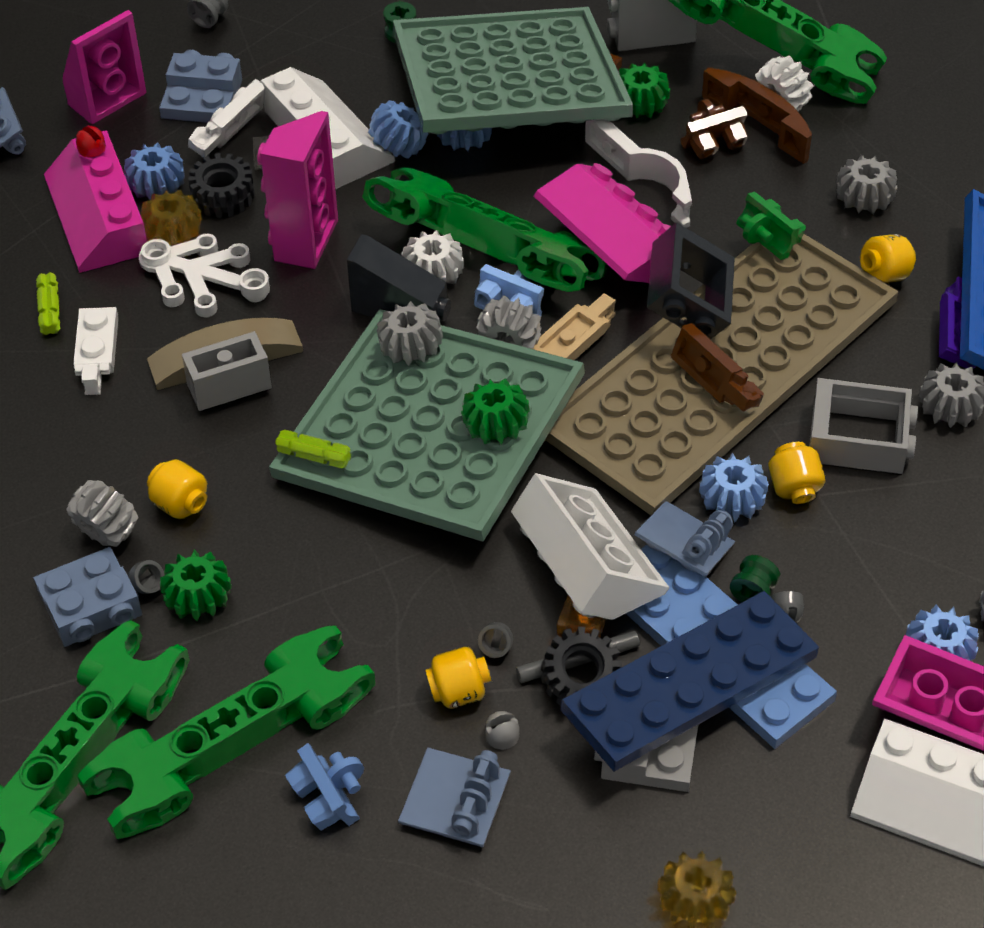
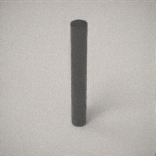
(533, 670)

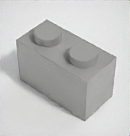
(226, 370)

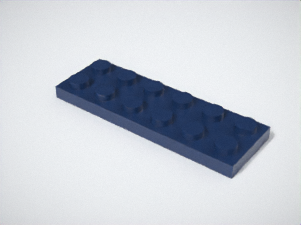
(688, 680)

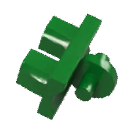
(768, 226)

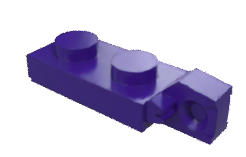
(951, 324)

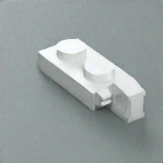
(228, 121)
(95, 346)

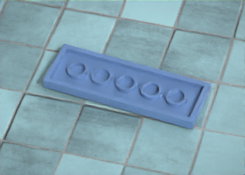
(692, 600)

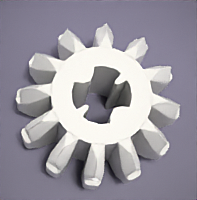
(786, 80)
(436, 255)

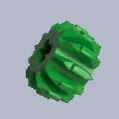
(646, 88)
(495, 411)
(195, 585)

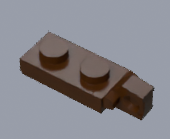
(714, 369)

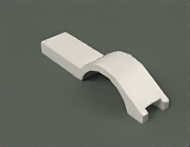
(641, 164)

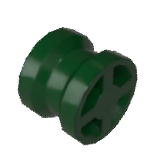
(397, 11)
(755, 576)

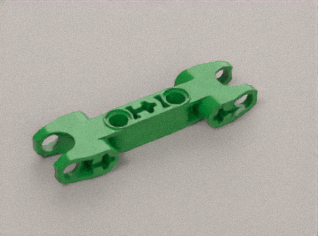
(827, 52)
(535, 251)
(116, 690)
(162, 769)

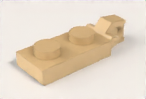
(578, 329)

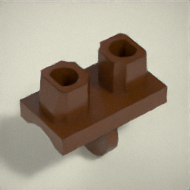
(713, 123)

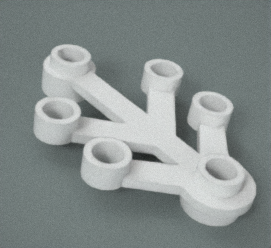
(160, 257)

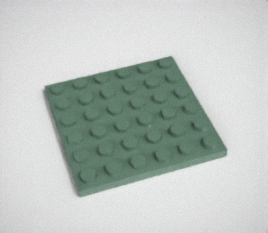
(510, 70)
(410, 432)

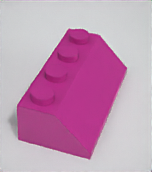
(299, 189)
(95, 207)
(605, 218)
(935, 691)

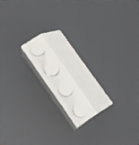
(296, 95)
(586, 548)
(924, 791)

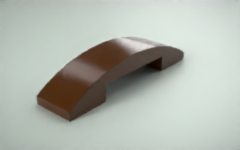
(761, 104)

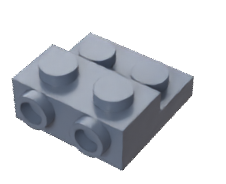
(199, 85)
(88, 596)

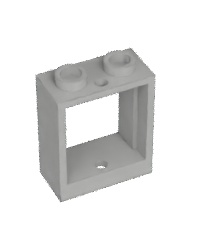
(864, 401)

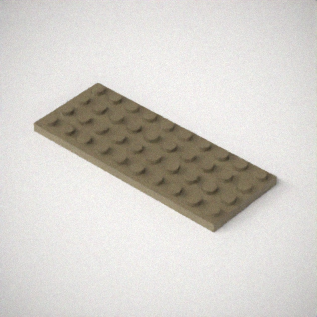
(655, 428)

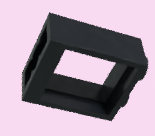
(705, 262)

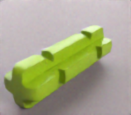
(48, 303)
(313, 449)

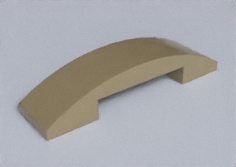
(275, 335)

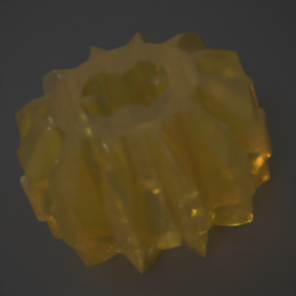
(171, 217)
(693, 906)

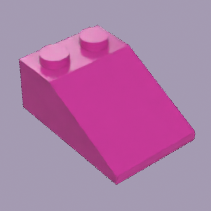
(104, 69)

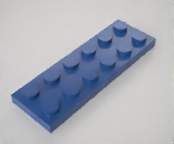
(973, 281)

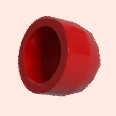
(90, 142)

